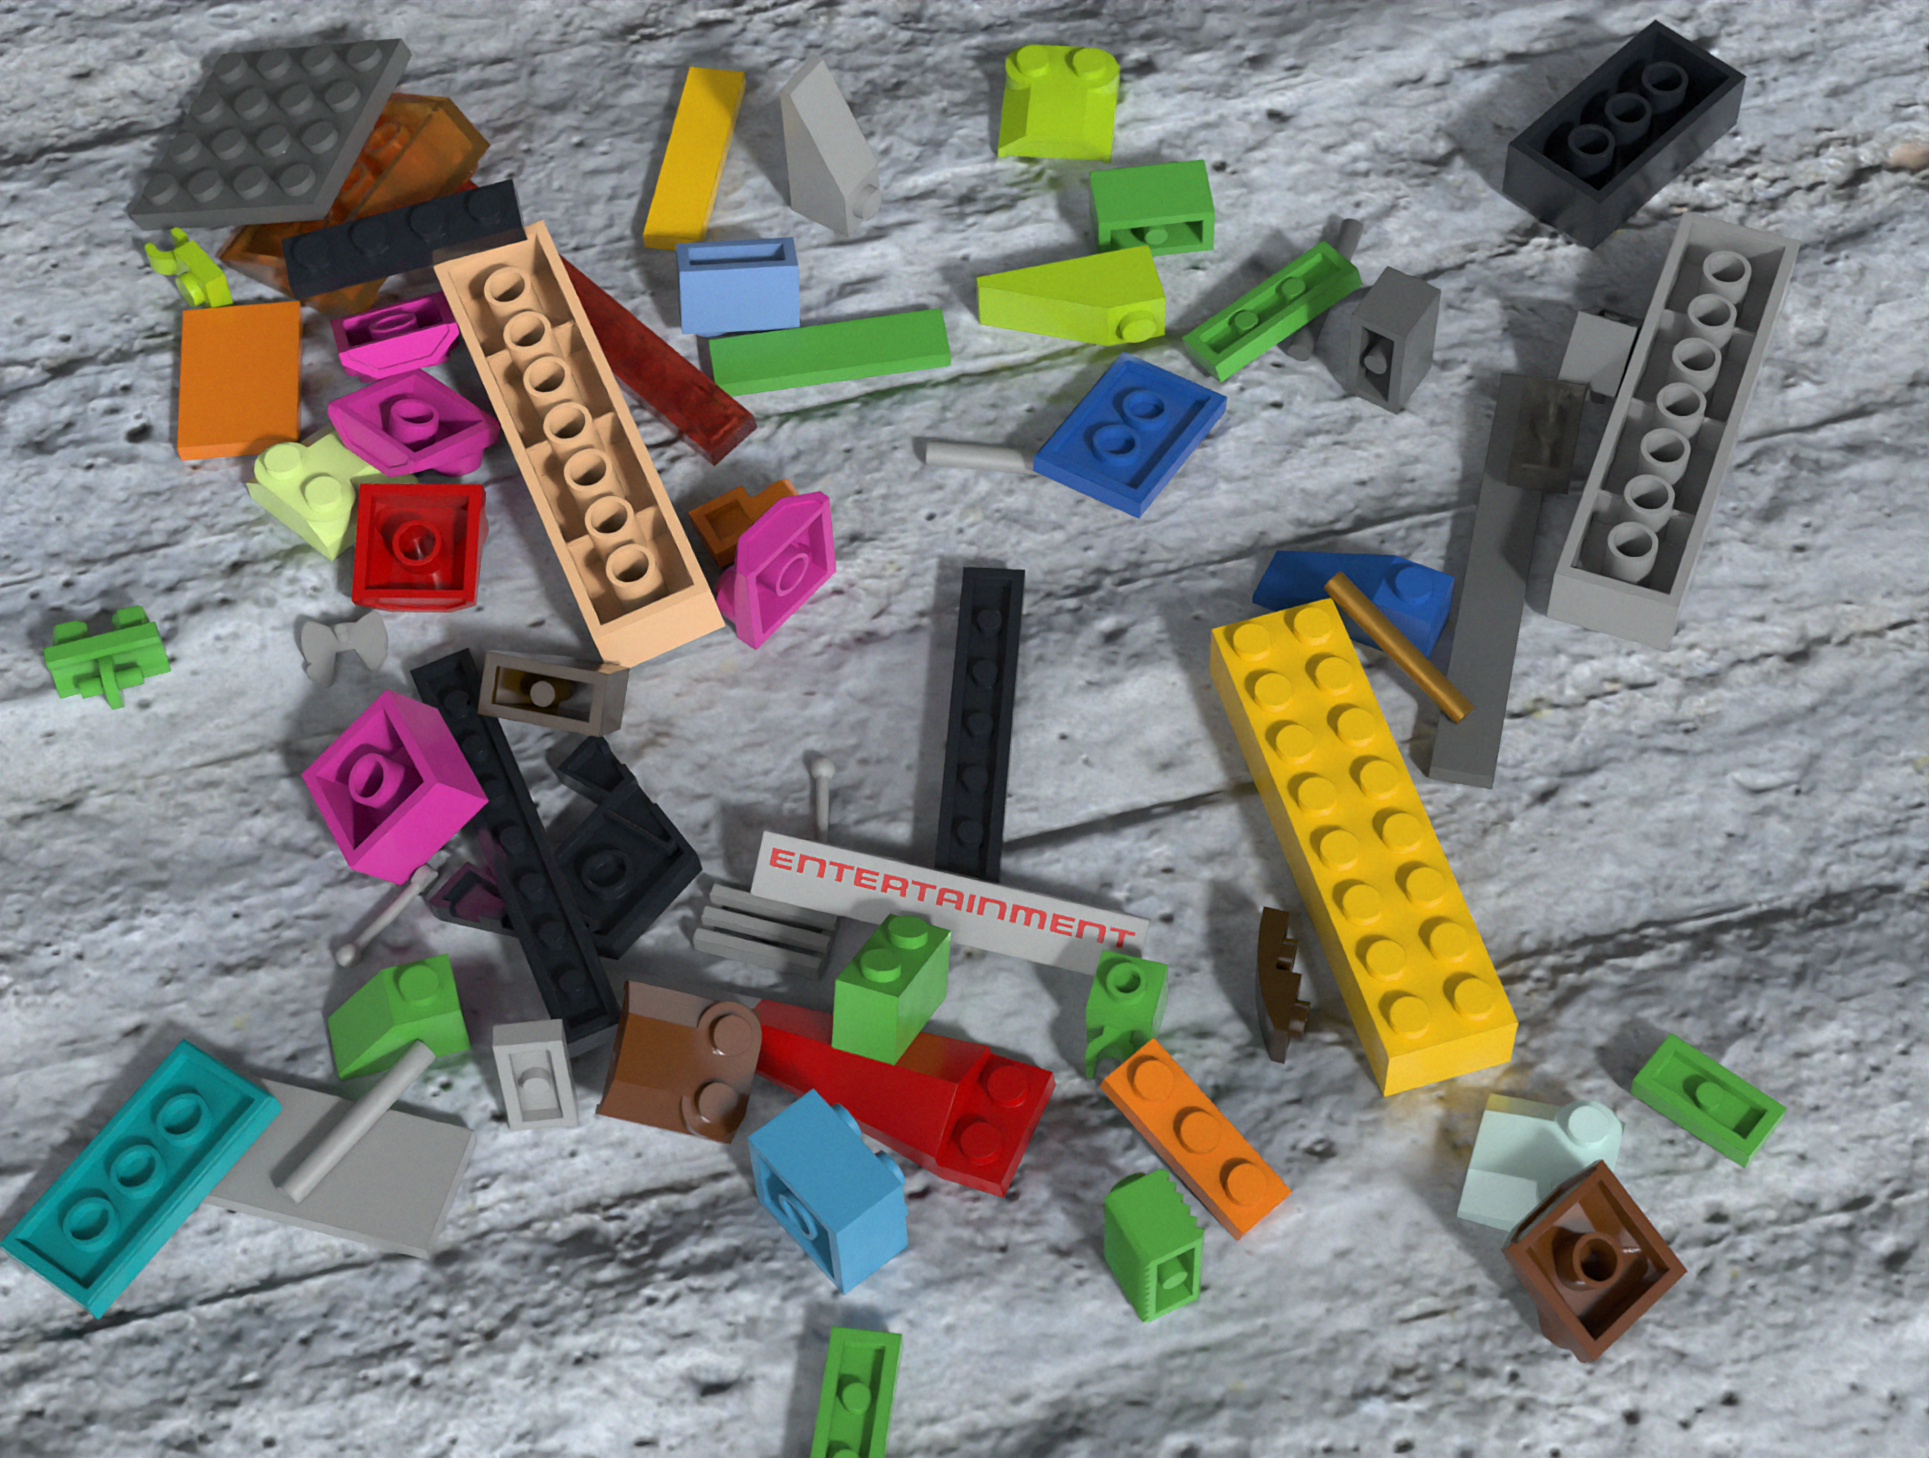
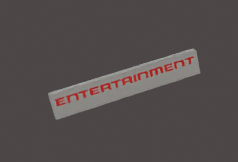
(974, 909)

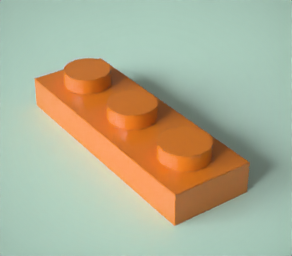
(1195, 1139)

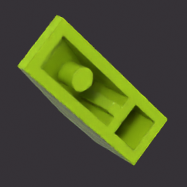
(1082, 299)

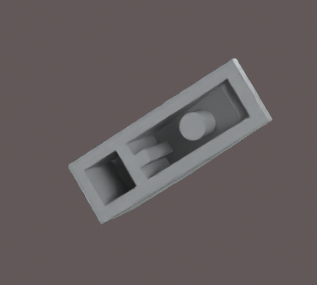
(826, 153)

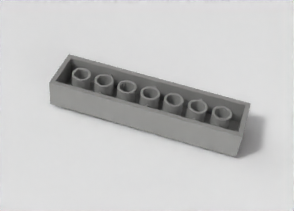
(1673, 432)

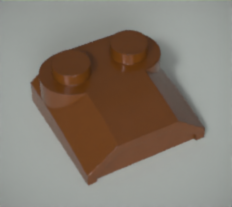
(682, 1063)
(1590, 1262)

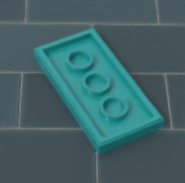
(140, 1178)

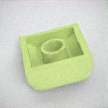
(316, 488)

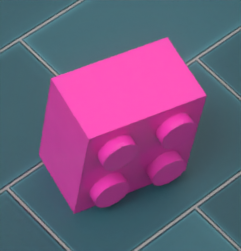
(394, 788)

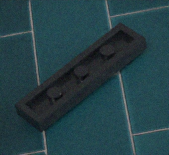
(404, 239)

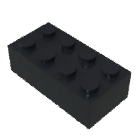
(1623, 134)

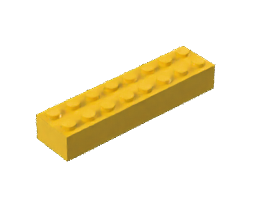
(1361, 849)

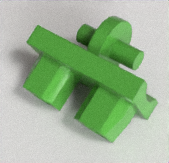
(108, 660)

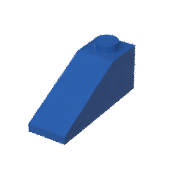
(1404, 591)

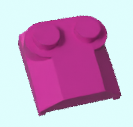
(396, 337)
(414, 426)
(778, 566)

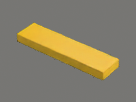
(694, 158)

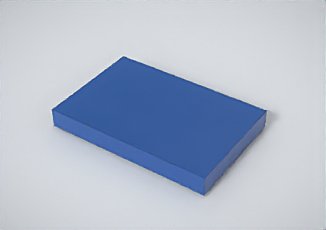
(1130, 434)

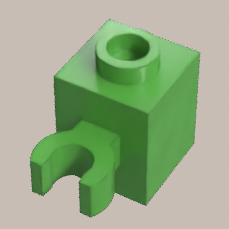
(1123, 1007)

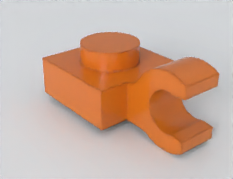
(731, 514)

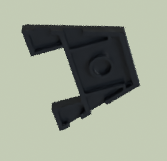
(618, 862)

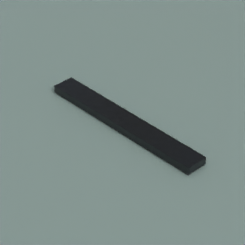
(524, 862)

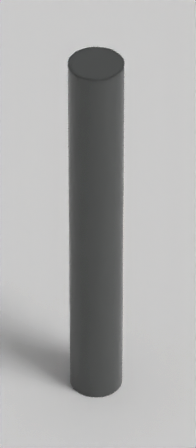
(1307, 336)

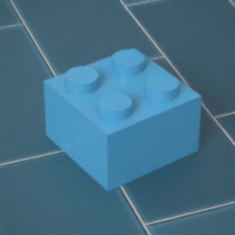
(830, 1189)

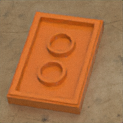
(240, 379)

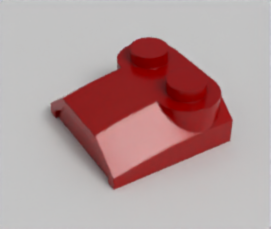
(419, 547)

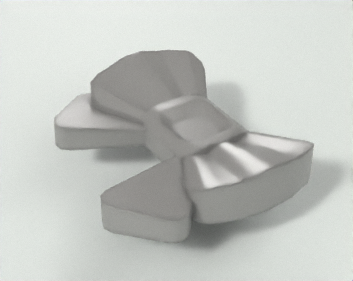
(323, 643)

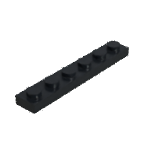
(981, 723)

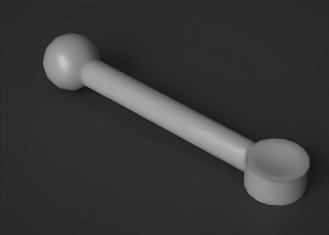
(822, 770)
(350, 953)

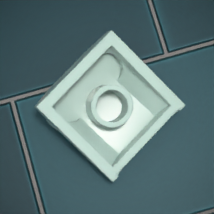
(1529, 1151)

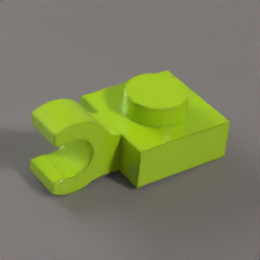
(199, 276)

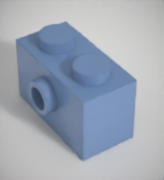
(738, 286)

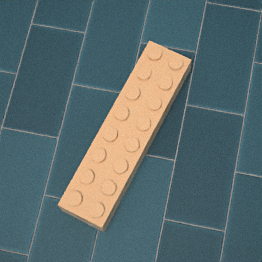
(579, 450)

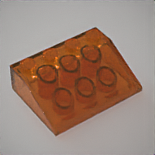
(412, 155)

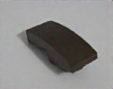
(1277, 986)

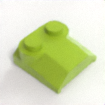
(1059, 103)

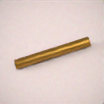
(1399, 648)

